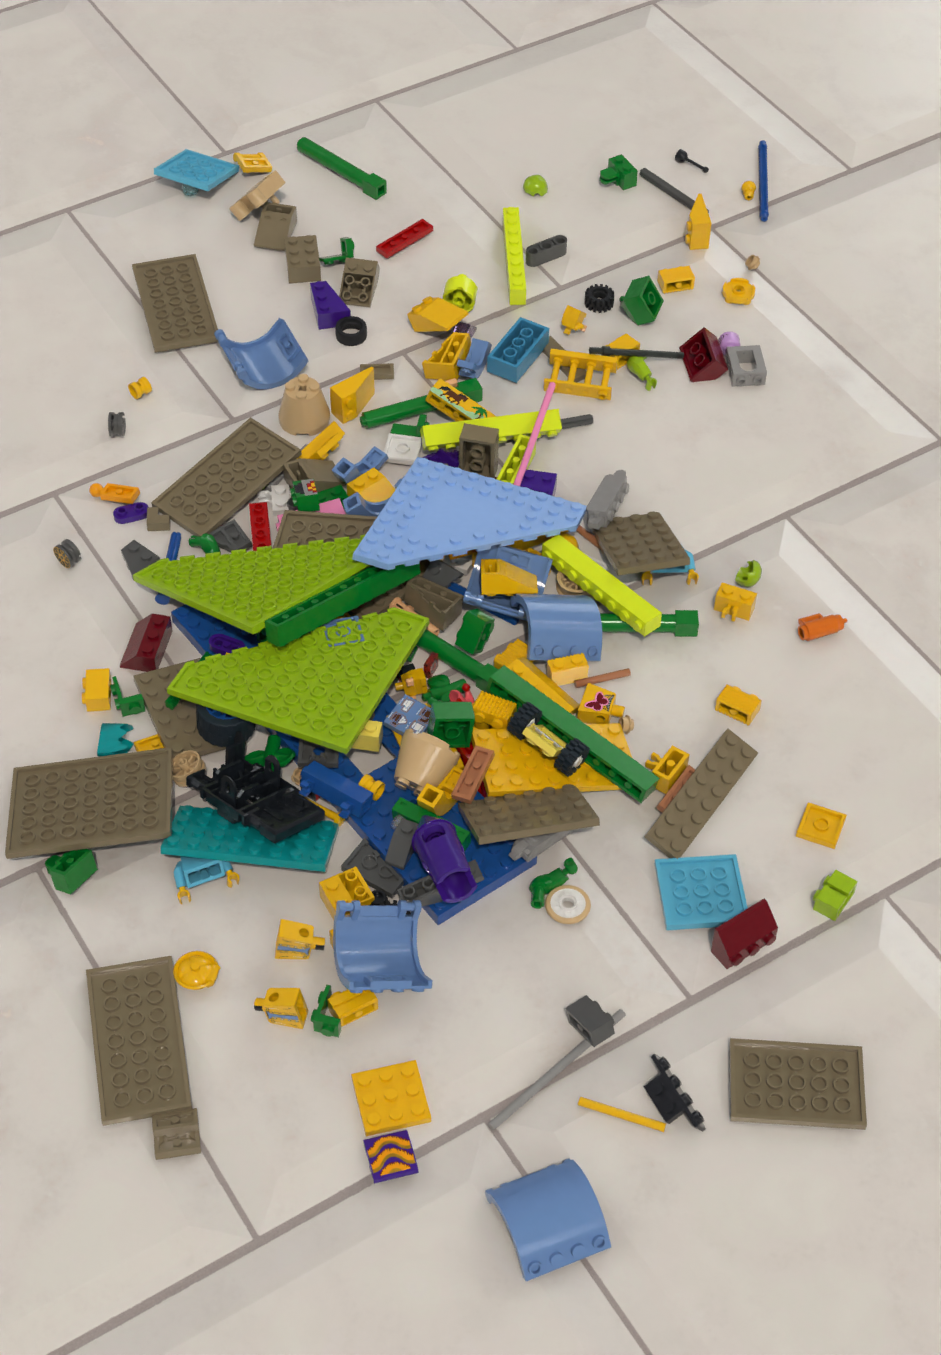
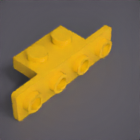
(321, 444)

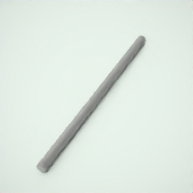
(546, 1078)

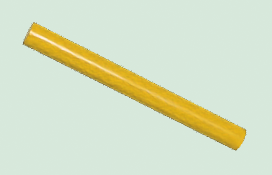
(622, 1114)

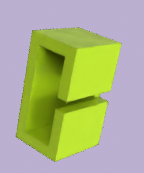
(834, 895)

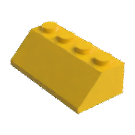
(533, 675)

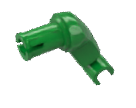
(206, 542)
(545, 883)

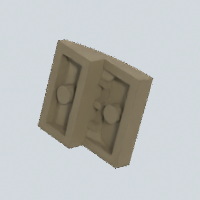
(176, 1134)

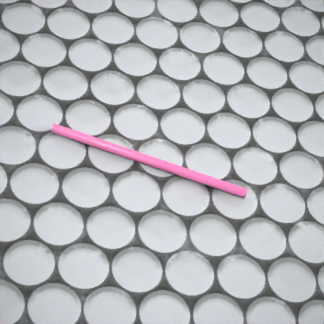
(536, 429)

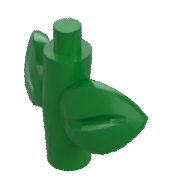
(441, 687)
(272, 747)

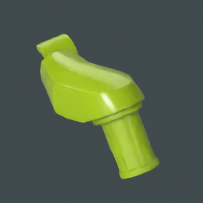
(638, 366)

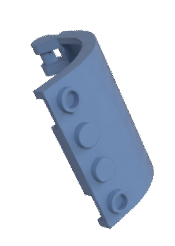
(267, 360)
(501, 603)
(561, 625)
(378, 947)
(551, 1218)

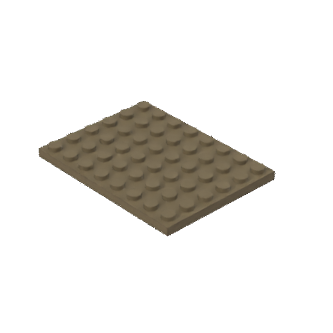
(90, 803)

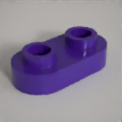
(130, 513)
(227, 644)

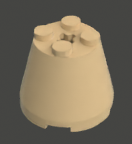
(303, 407)
(423, 761)

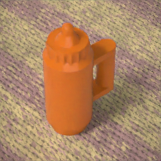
(819, 626)

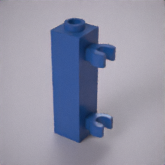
(335, 789)

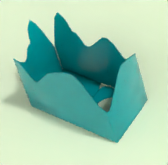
(111, 739)

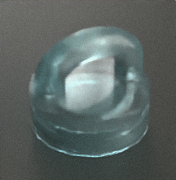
(189, 190)

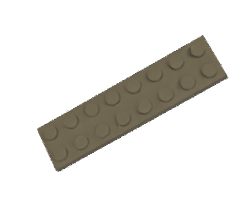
(701, 795)

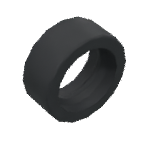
(351, 322)

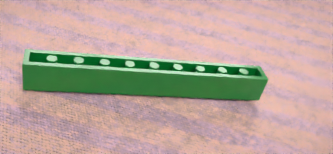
(335, 602)
(603, 755)

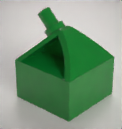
(642, 301)
(451, 722)

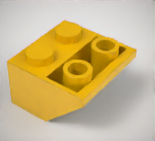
(345, 886)

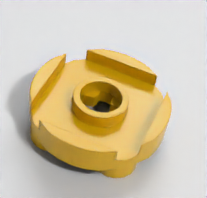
(743, 296)

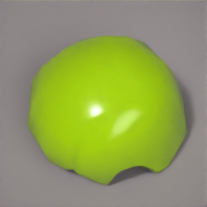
(535, 184)
(749, 575)

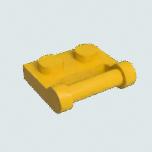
(252, 162)

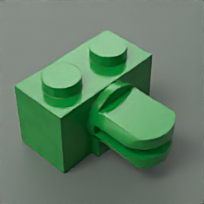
(619, 172)
(474, 631)
(71, 869)

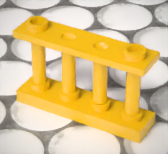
(584, 361)

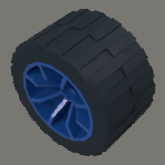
(220, 727)

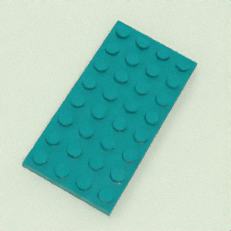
(210, 836)

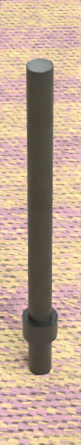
(607, 351)

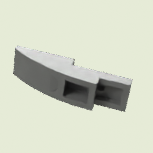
(426, 891)

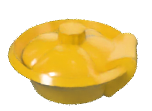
(196, 970)

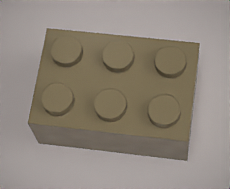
(302, 259)
(479, 450)

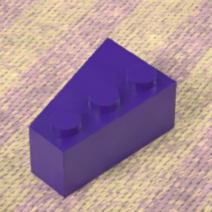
(327, 305)

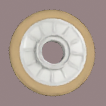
(567, 915)

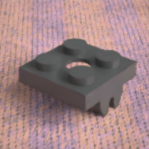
(329, 758)

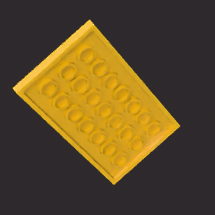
(524, 767)

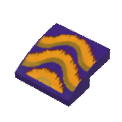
(390, 1156)

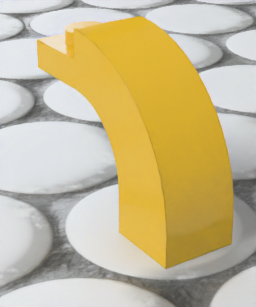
(439, 799)

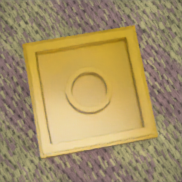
(821, 825)

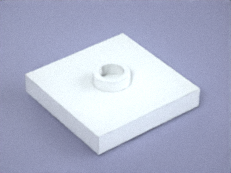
(402, 448)

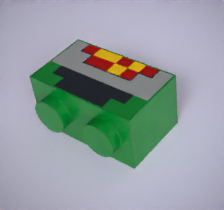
(305, 495)

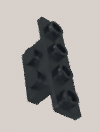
(669, 1097)

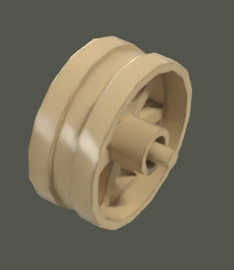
(184, 766)

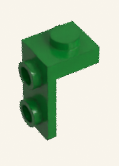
(347, 248)
(408, 429)
(127, 705)
(322, 1023)

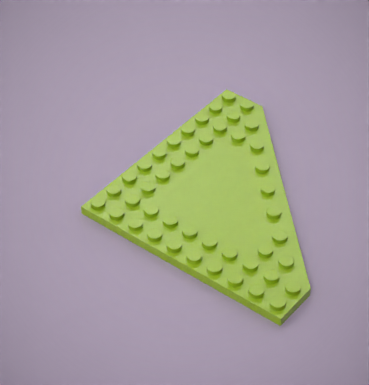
(253, 584)
(307, 685)

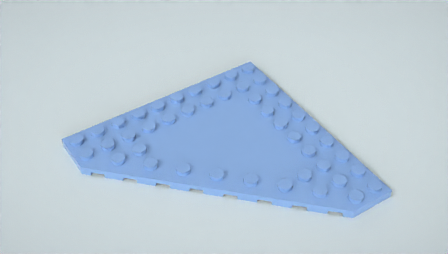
(456, 511)

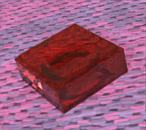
(431, 665)

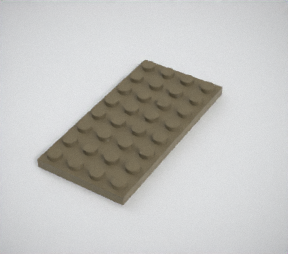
(175, 303)
(226, 478)
(137, 1040)

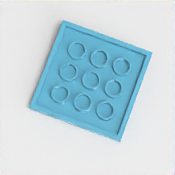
(196, 170)
(700, 891)

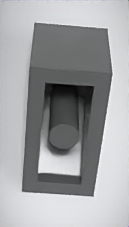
(401, 847)

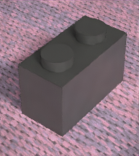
(590, 1020)

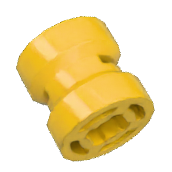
(140, 387)
(376, 787)

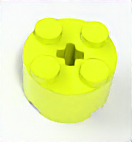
(460, 292)

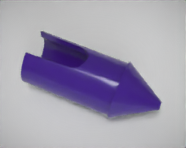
(444, 858)

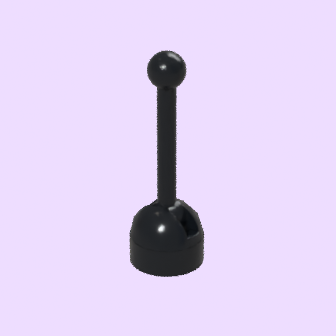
(682, 156)

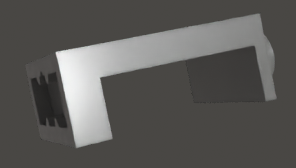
(746, 354)

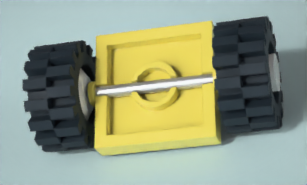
(525, 725)

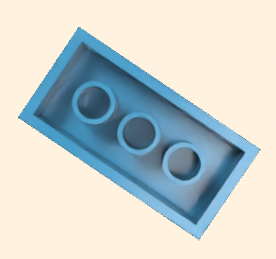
(518, 349)

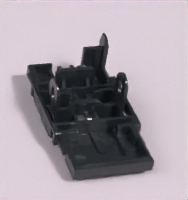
(276, 804)

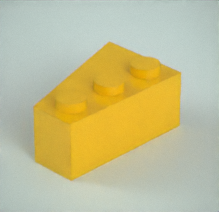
(444, 361)

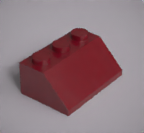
(703, 357)
(147, 643)
(744, 934)

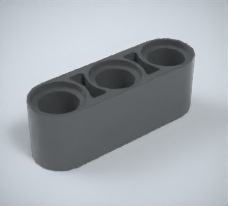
(546, 250)

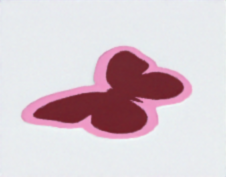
(598, 703)

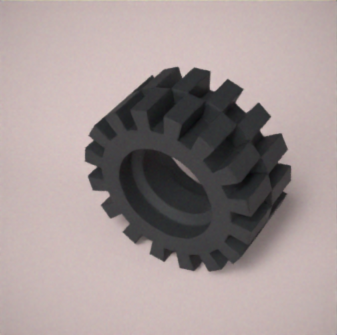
(603, 304)

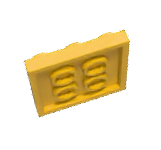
(391, 1098)

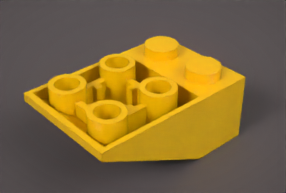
(505, 579)

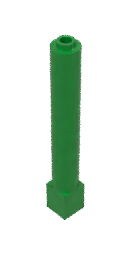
(371, 183)
(415, 406)
(682, 623)
(457, 659)

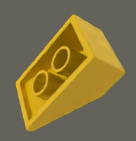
(698, 226)
(435, 315)
(352, 395)
(371, 486)

